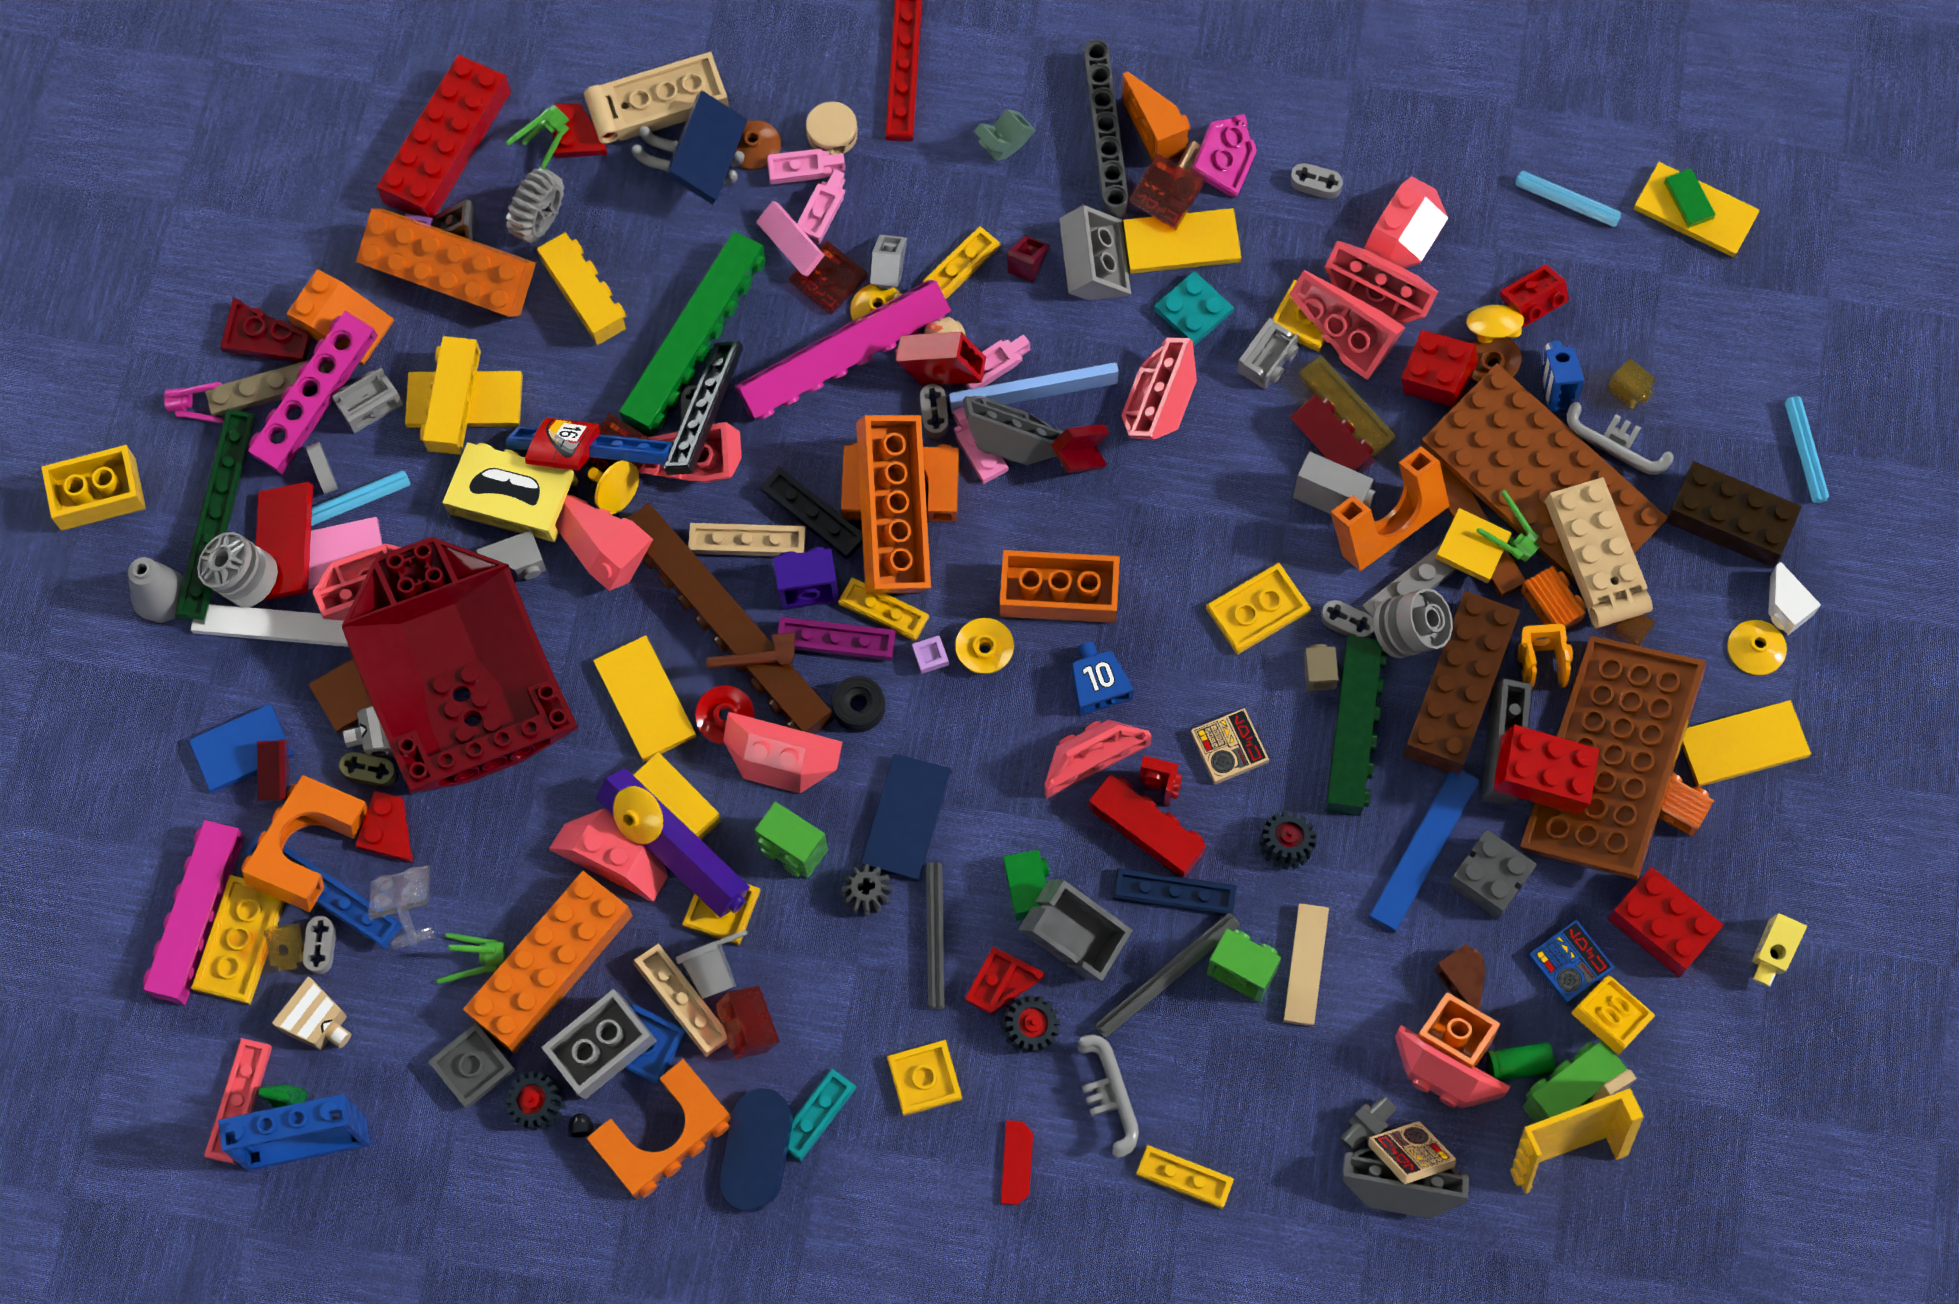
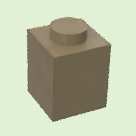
(1320, 668)

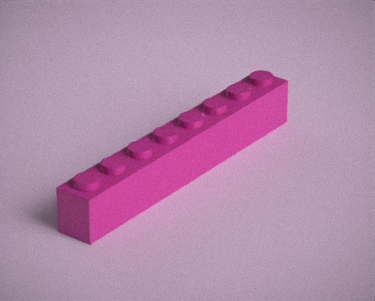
(842, 349)

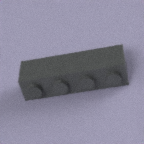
(1507, 708)

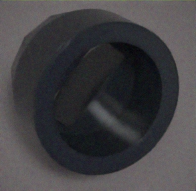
(580, 1126)

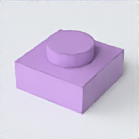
(930, 654)

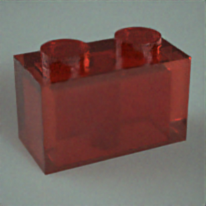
(747, 1022)

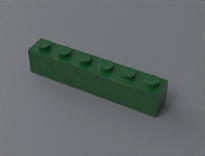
(1354, 726)

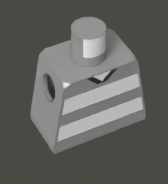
(369, 734)

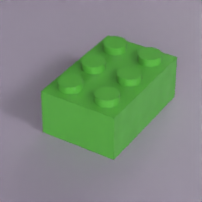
(1574, 1082)

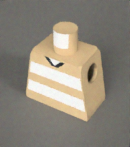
(313, 1018)

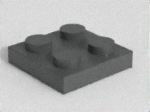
(471, 1066)

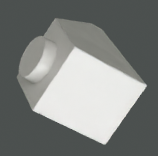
(1789, 600)

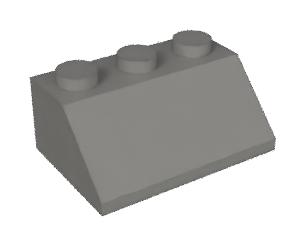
(1094, 254)

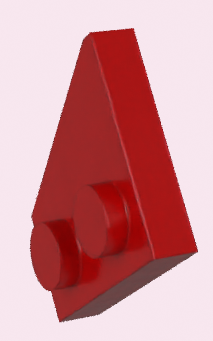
(581, 136)
(386, 828)
(1001, 981)

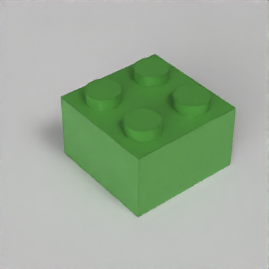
(791, 841)
(1244, 964)

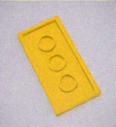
(1722, 233)
(1199, 241)
(493, 404)
(644, 698)
(1744, 743)
(237, 942)

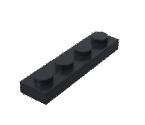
(812, 513)

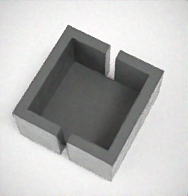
(1491, 873)

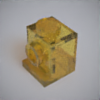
(291, 937)

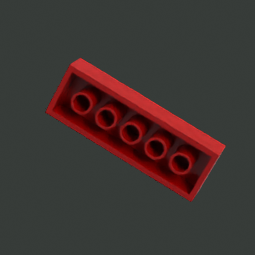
(444, 138)

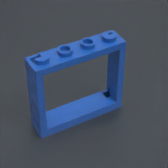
(294, 1132)

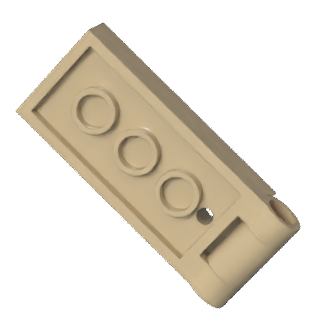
(652, 97)
(1599, 553)

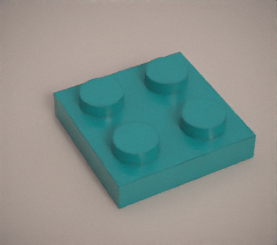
(1193, 308)

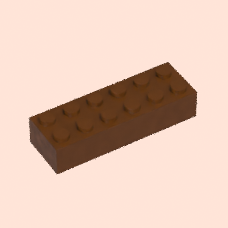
(1461, 683)

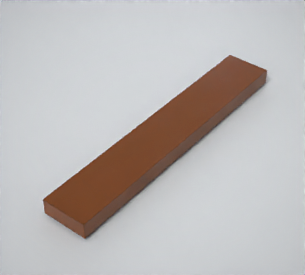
(1506, 575)

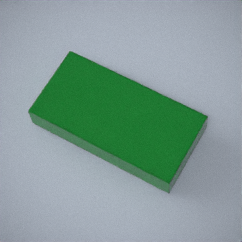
(1689, 198)

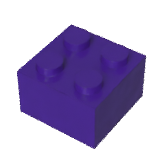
(806, 578)

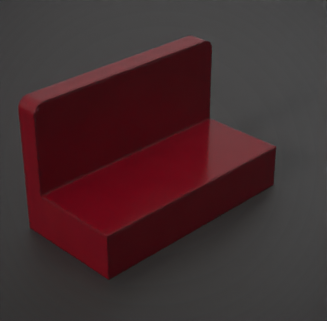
(1078, 448)
(273, 770)

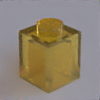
(1632, 384)

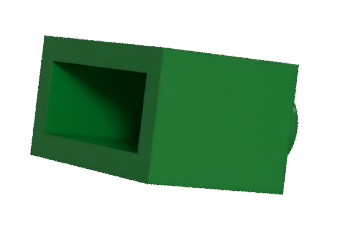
(1025, 880)

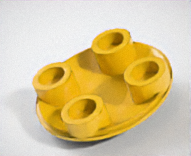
(1495, 322)

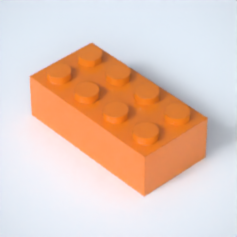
(1059, 586)

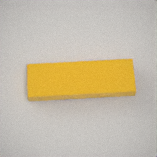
(964, 261)
(884, 610)
(1184, 1176)

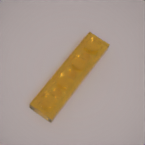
(1328, 383)

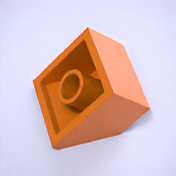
(1459, 1030)

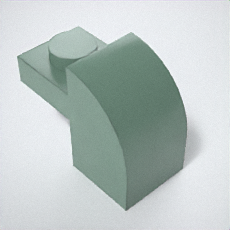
(1006, 134)

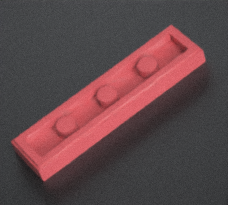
(240, 1091)

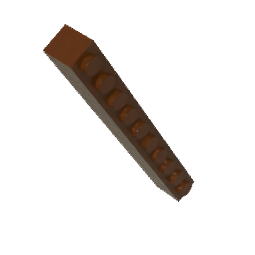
(728, 624)

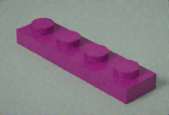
(840, 638)

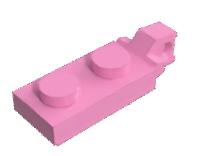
(803, 165)
(822, 207)
(1001, 358)
(986, 465)

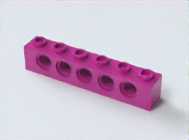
(313, 408)

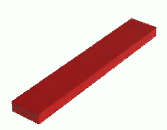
(903, 70)

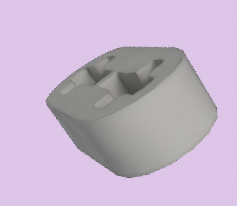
(1316, 181)
(928, 411)
(321, 468)
(1350, 615)
(312, 945)

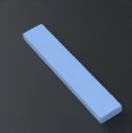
(1041, 386)

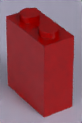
(941, 358)

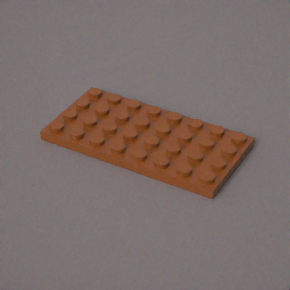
(1515, 444)
(1636, 713)

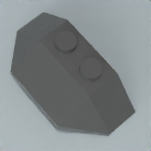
(1009, 431)
(1385, 1191)

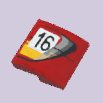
(562, 443)

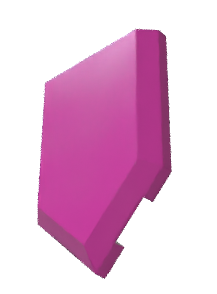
(1225, 155)

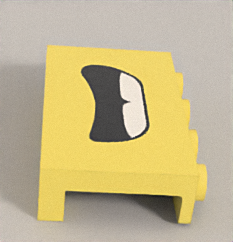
(508, 493)

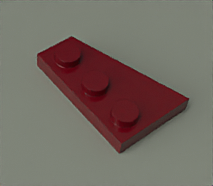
(259, 335)

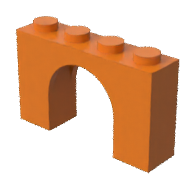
(941, 476)
(1421, 501)
(306, 805)
(642, 1169)

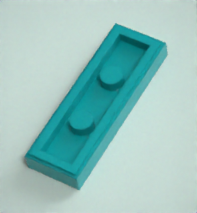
(818, 1113)

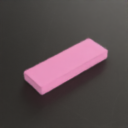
(790, 238)

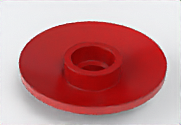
(710, 705)

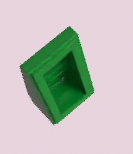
(282, 1095)

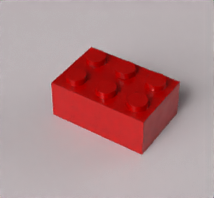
(1546, 769)
(1665, 922)

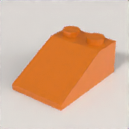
(1155, 119)
(325, 300)

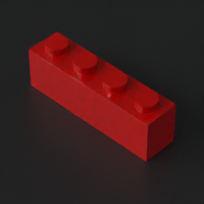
(1147, 826)

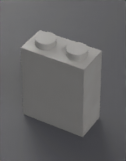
(1329, 484)

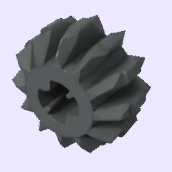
(876, 895)

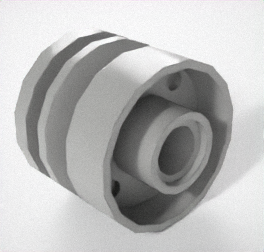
(237, 569)
(1413, 623)

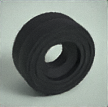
(858, 720)

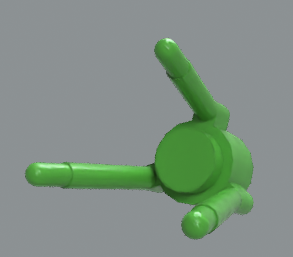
(551, 119)
(1522, 546)
(490, 952)

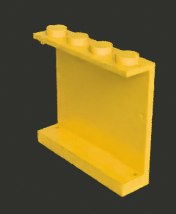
(1611, 1118)

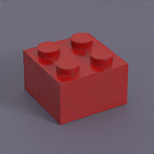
(1439, 368)

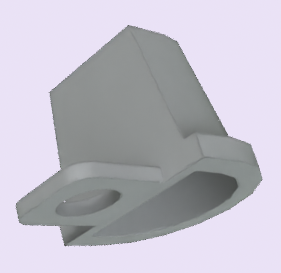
(709, 967)

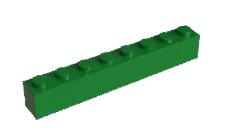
(693, 334)

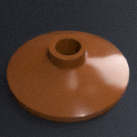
(767, 144)
(1500, 351)

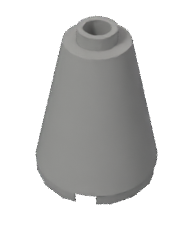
(154, 589)

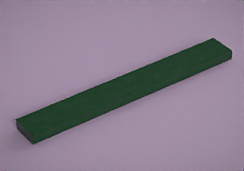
(216, 509)

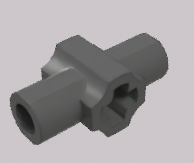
(1367, 1123)

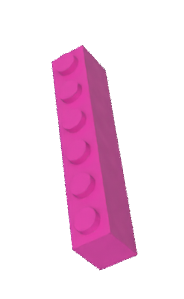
(193, 912)

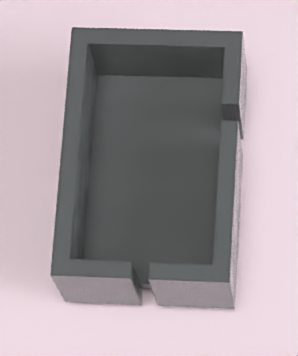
(1075, 930)

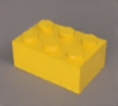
(93, 487)

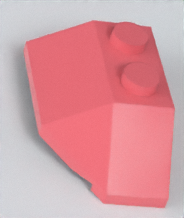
(1408, 224)
(1380, 283)
(1161, 390)
(343, 581)
(1091, 752)
(779, 753)
(602, 848)
(1444, 1075)

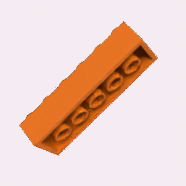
(445, 262)
(893, 504)
(548, 962)

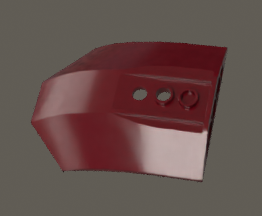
(444, 623)

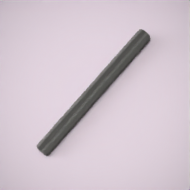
(1165, 976)

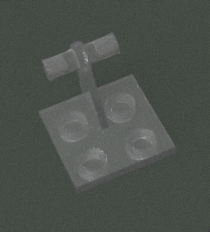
(397, 895)

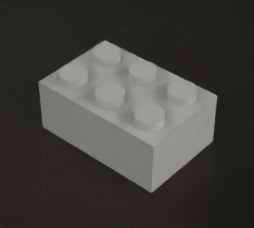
(599, 1044)

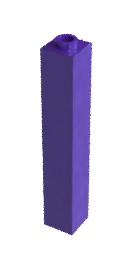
(685, 853)

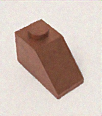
(1463, 975)

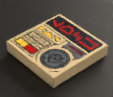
(1229, 746)
(1412, 1152)

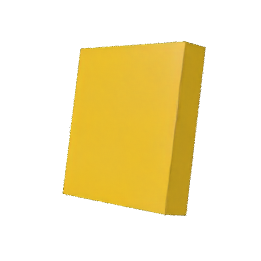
(1294, 320)
(1469, 550)
(704, 920)
(924, 1078)

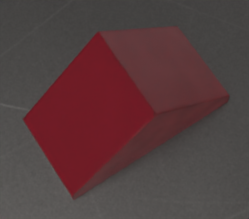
(1026, 258)

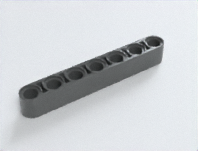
(1105, 117)

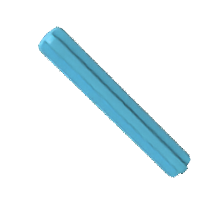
(1568, 198)
(1806, 449)
(359, 497)

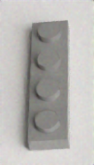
(1424, 574)

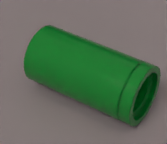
(1521, 1061)

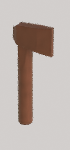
(783, 654)

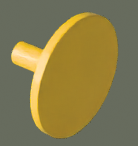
(615, 486)

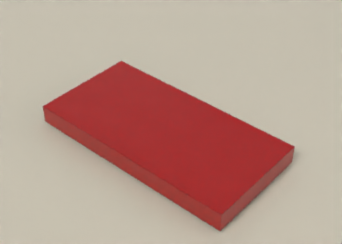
(285, 533)

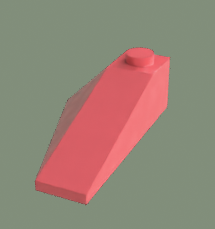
(1353, 328)
(717, 460)
(603, 543)

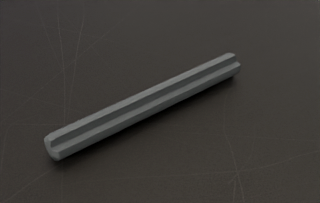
(935, 939)

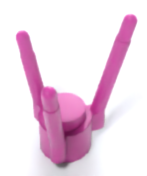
(180, 399)

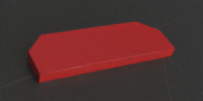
(1016, 1163)

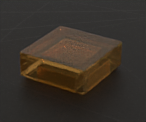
(1635, 629)

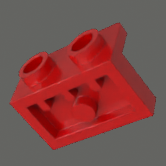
(1536, 294)
(1159, 774)

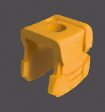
(1555, 640)

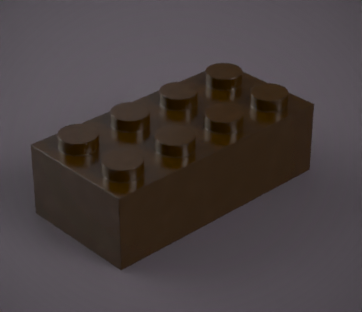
(1733, 514)

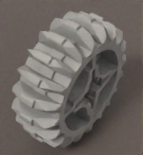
(535, 205)

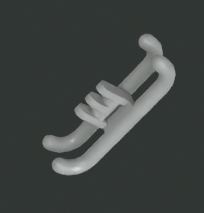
(670, 145)
(1617, 442)
(1110, 1093)

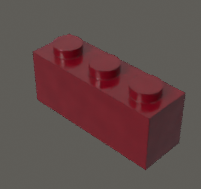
(1332, 436)

